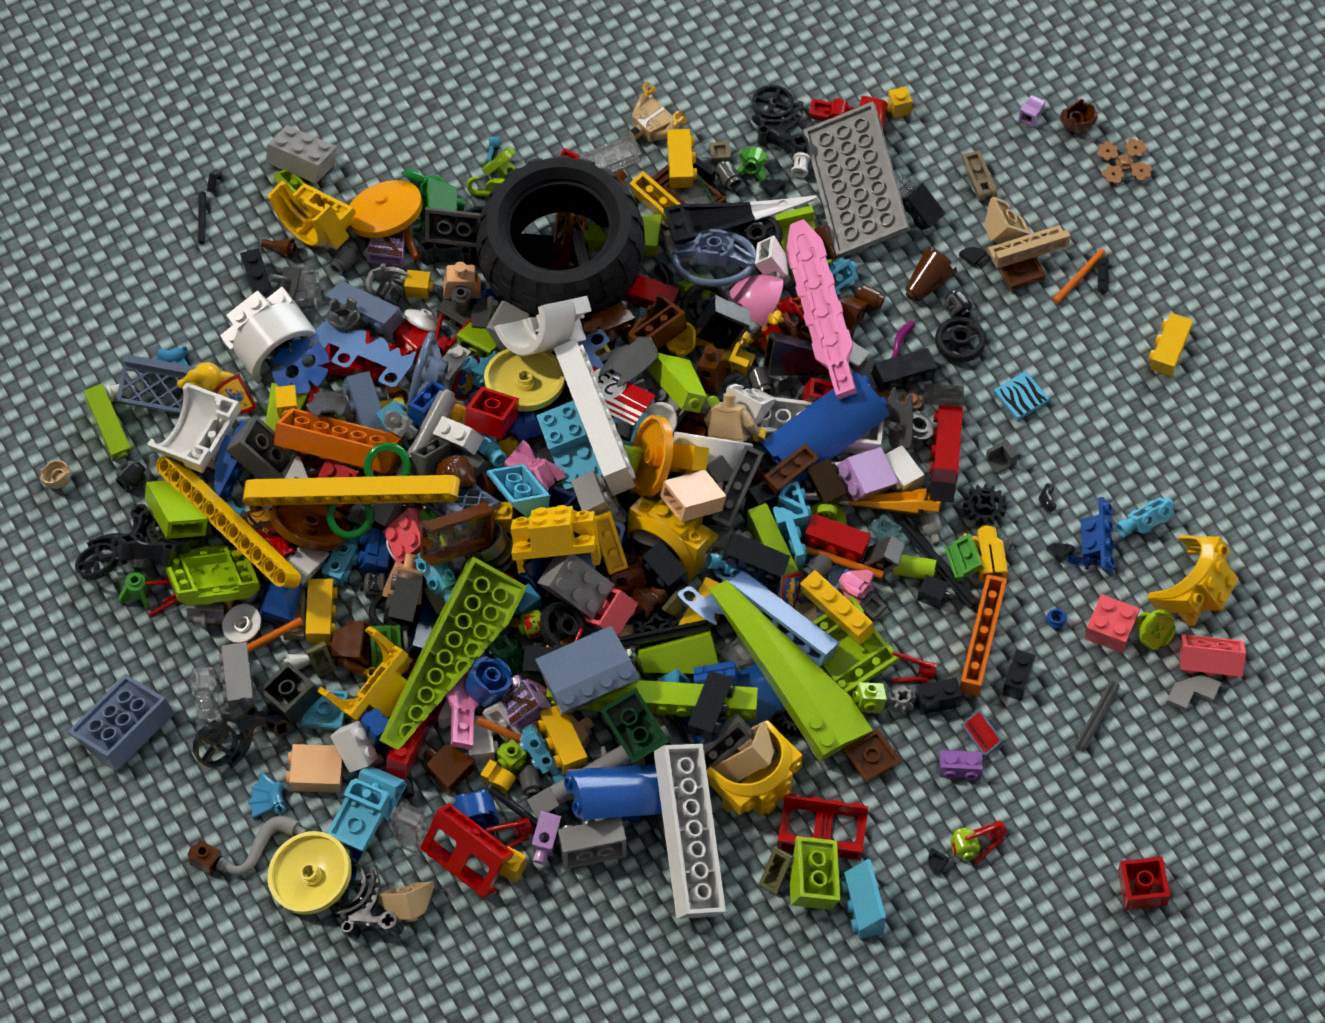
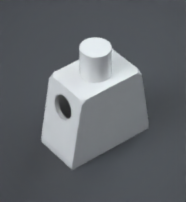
(772, 259)

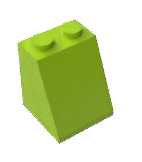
(477, 341)

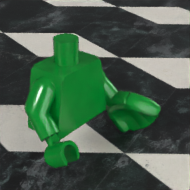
(435, 194)

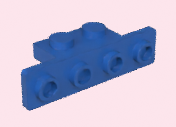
(1097, 536)

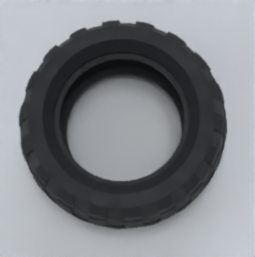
(551, 188)

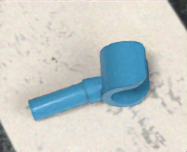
(494, 142)

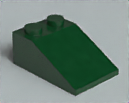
(634, 725)

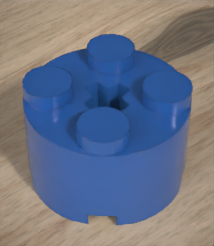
(488, 680)
(478, 807)

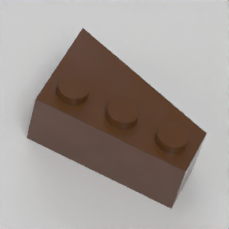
(661, 322)

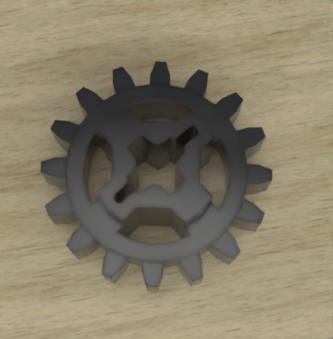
(985, 507)
(656, 619)

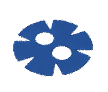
(300, 349)

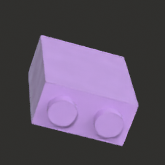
(867, 474)

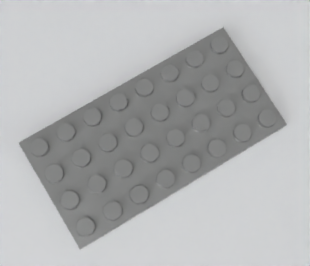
(856, 180)

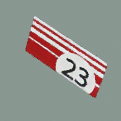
(625, 401)

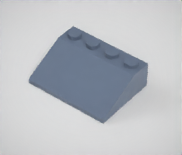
(587, 670)
(121, 722)

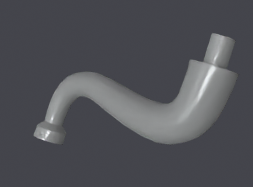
(276, 824)

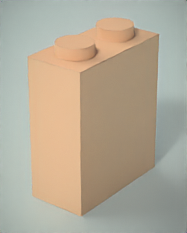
(693, 495)
(315, 768)

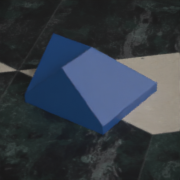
(278, 602)

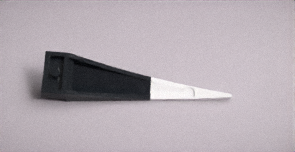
(689, 220)

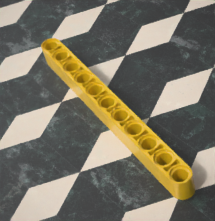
(351, 490)
(229, 523)

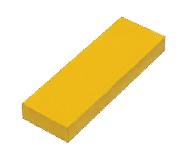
(610, 543)

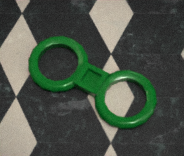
(368, 462)

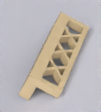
(1028, 248)

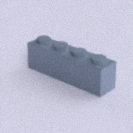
(373, 311)
(363, 400)

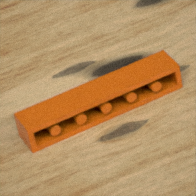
(983, 635)

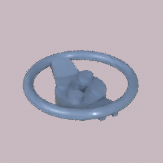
(716, 250)
(435, 366)

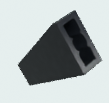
(790, 356)

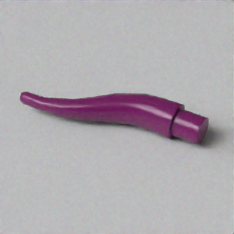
(901, 334)

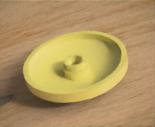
(531, 378)
(309, 872)

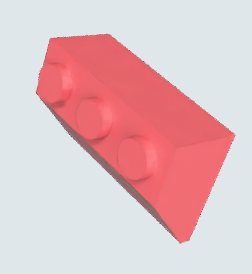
(1212, 655)

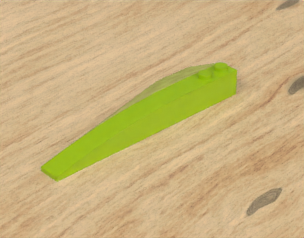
(468, 623)
(810, 696)

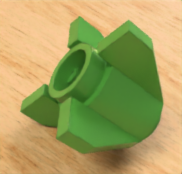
(753, 162)
(136, 588)

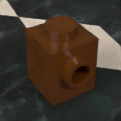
(204, 857)

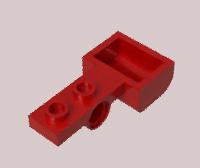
(826, 110)
(407, 339)

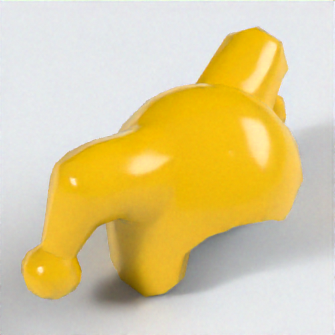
(686, 341)
(205, 376)

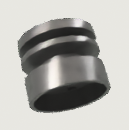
(499, 554)

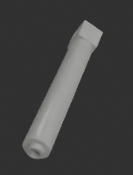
(442, 406)
(556, 794)

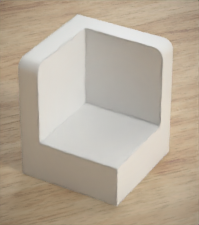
(858, 355)

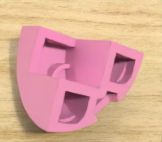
(759, 295)

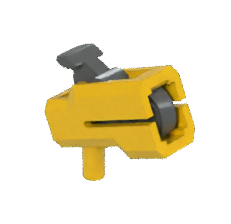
(992, 552)

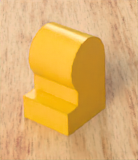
(497, 776)

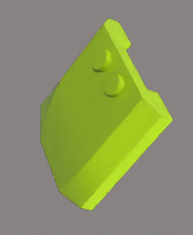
(212, 576)
(852, 661)

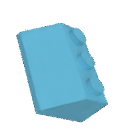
(520, 488)
(864, 900)

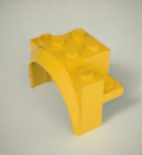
(323, 224)
(553, 535)
(686, 538)
(1205, 586)
(383, 686)
(766, 786)

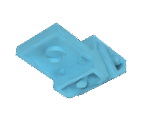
(568, 442)
(792, 520)
(364, 807)

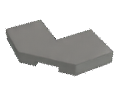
(1200, 686)

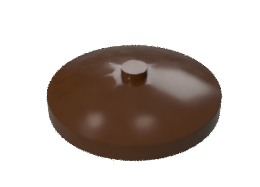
(308, 526)

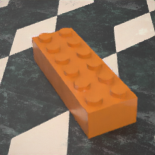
(335, 439)

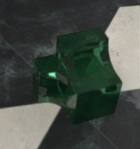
(507, 650)

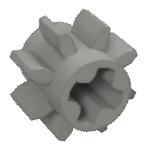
(902, 700)

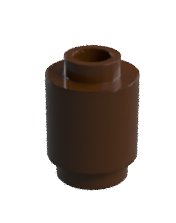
(872, 296)

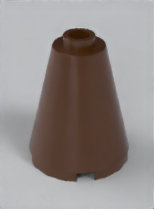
(929, 274)

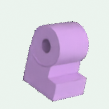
(1033, 108)

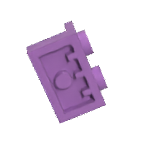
(960, 764)

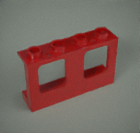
(824, 816)
(469, 840)

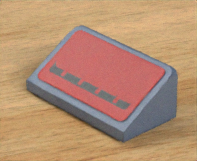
(982, 733)

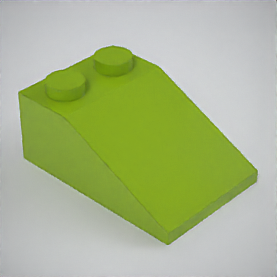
(815, 873)

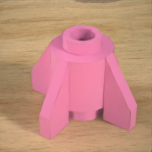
(521, 455)
(545, 472)
(856, 584)

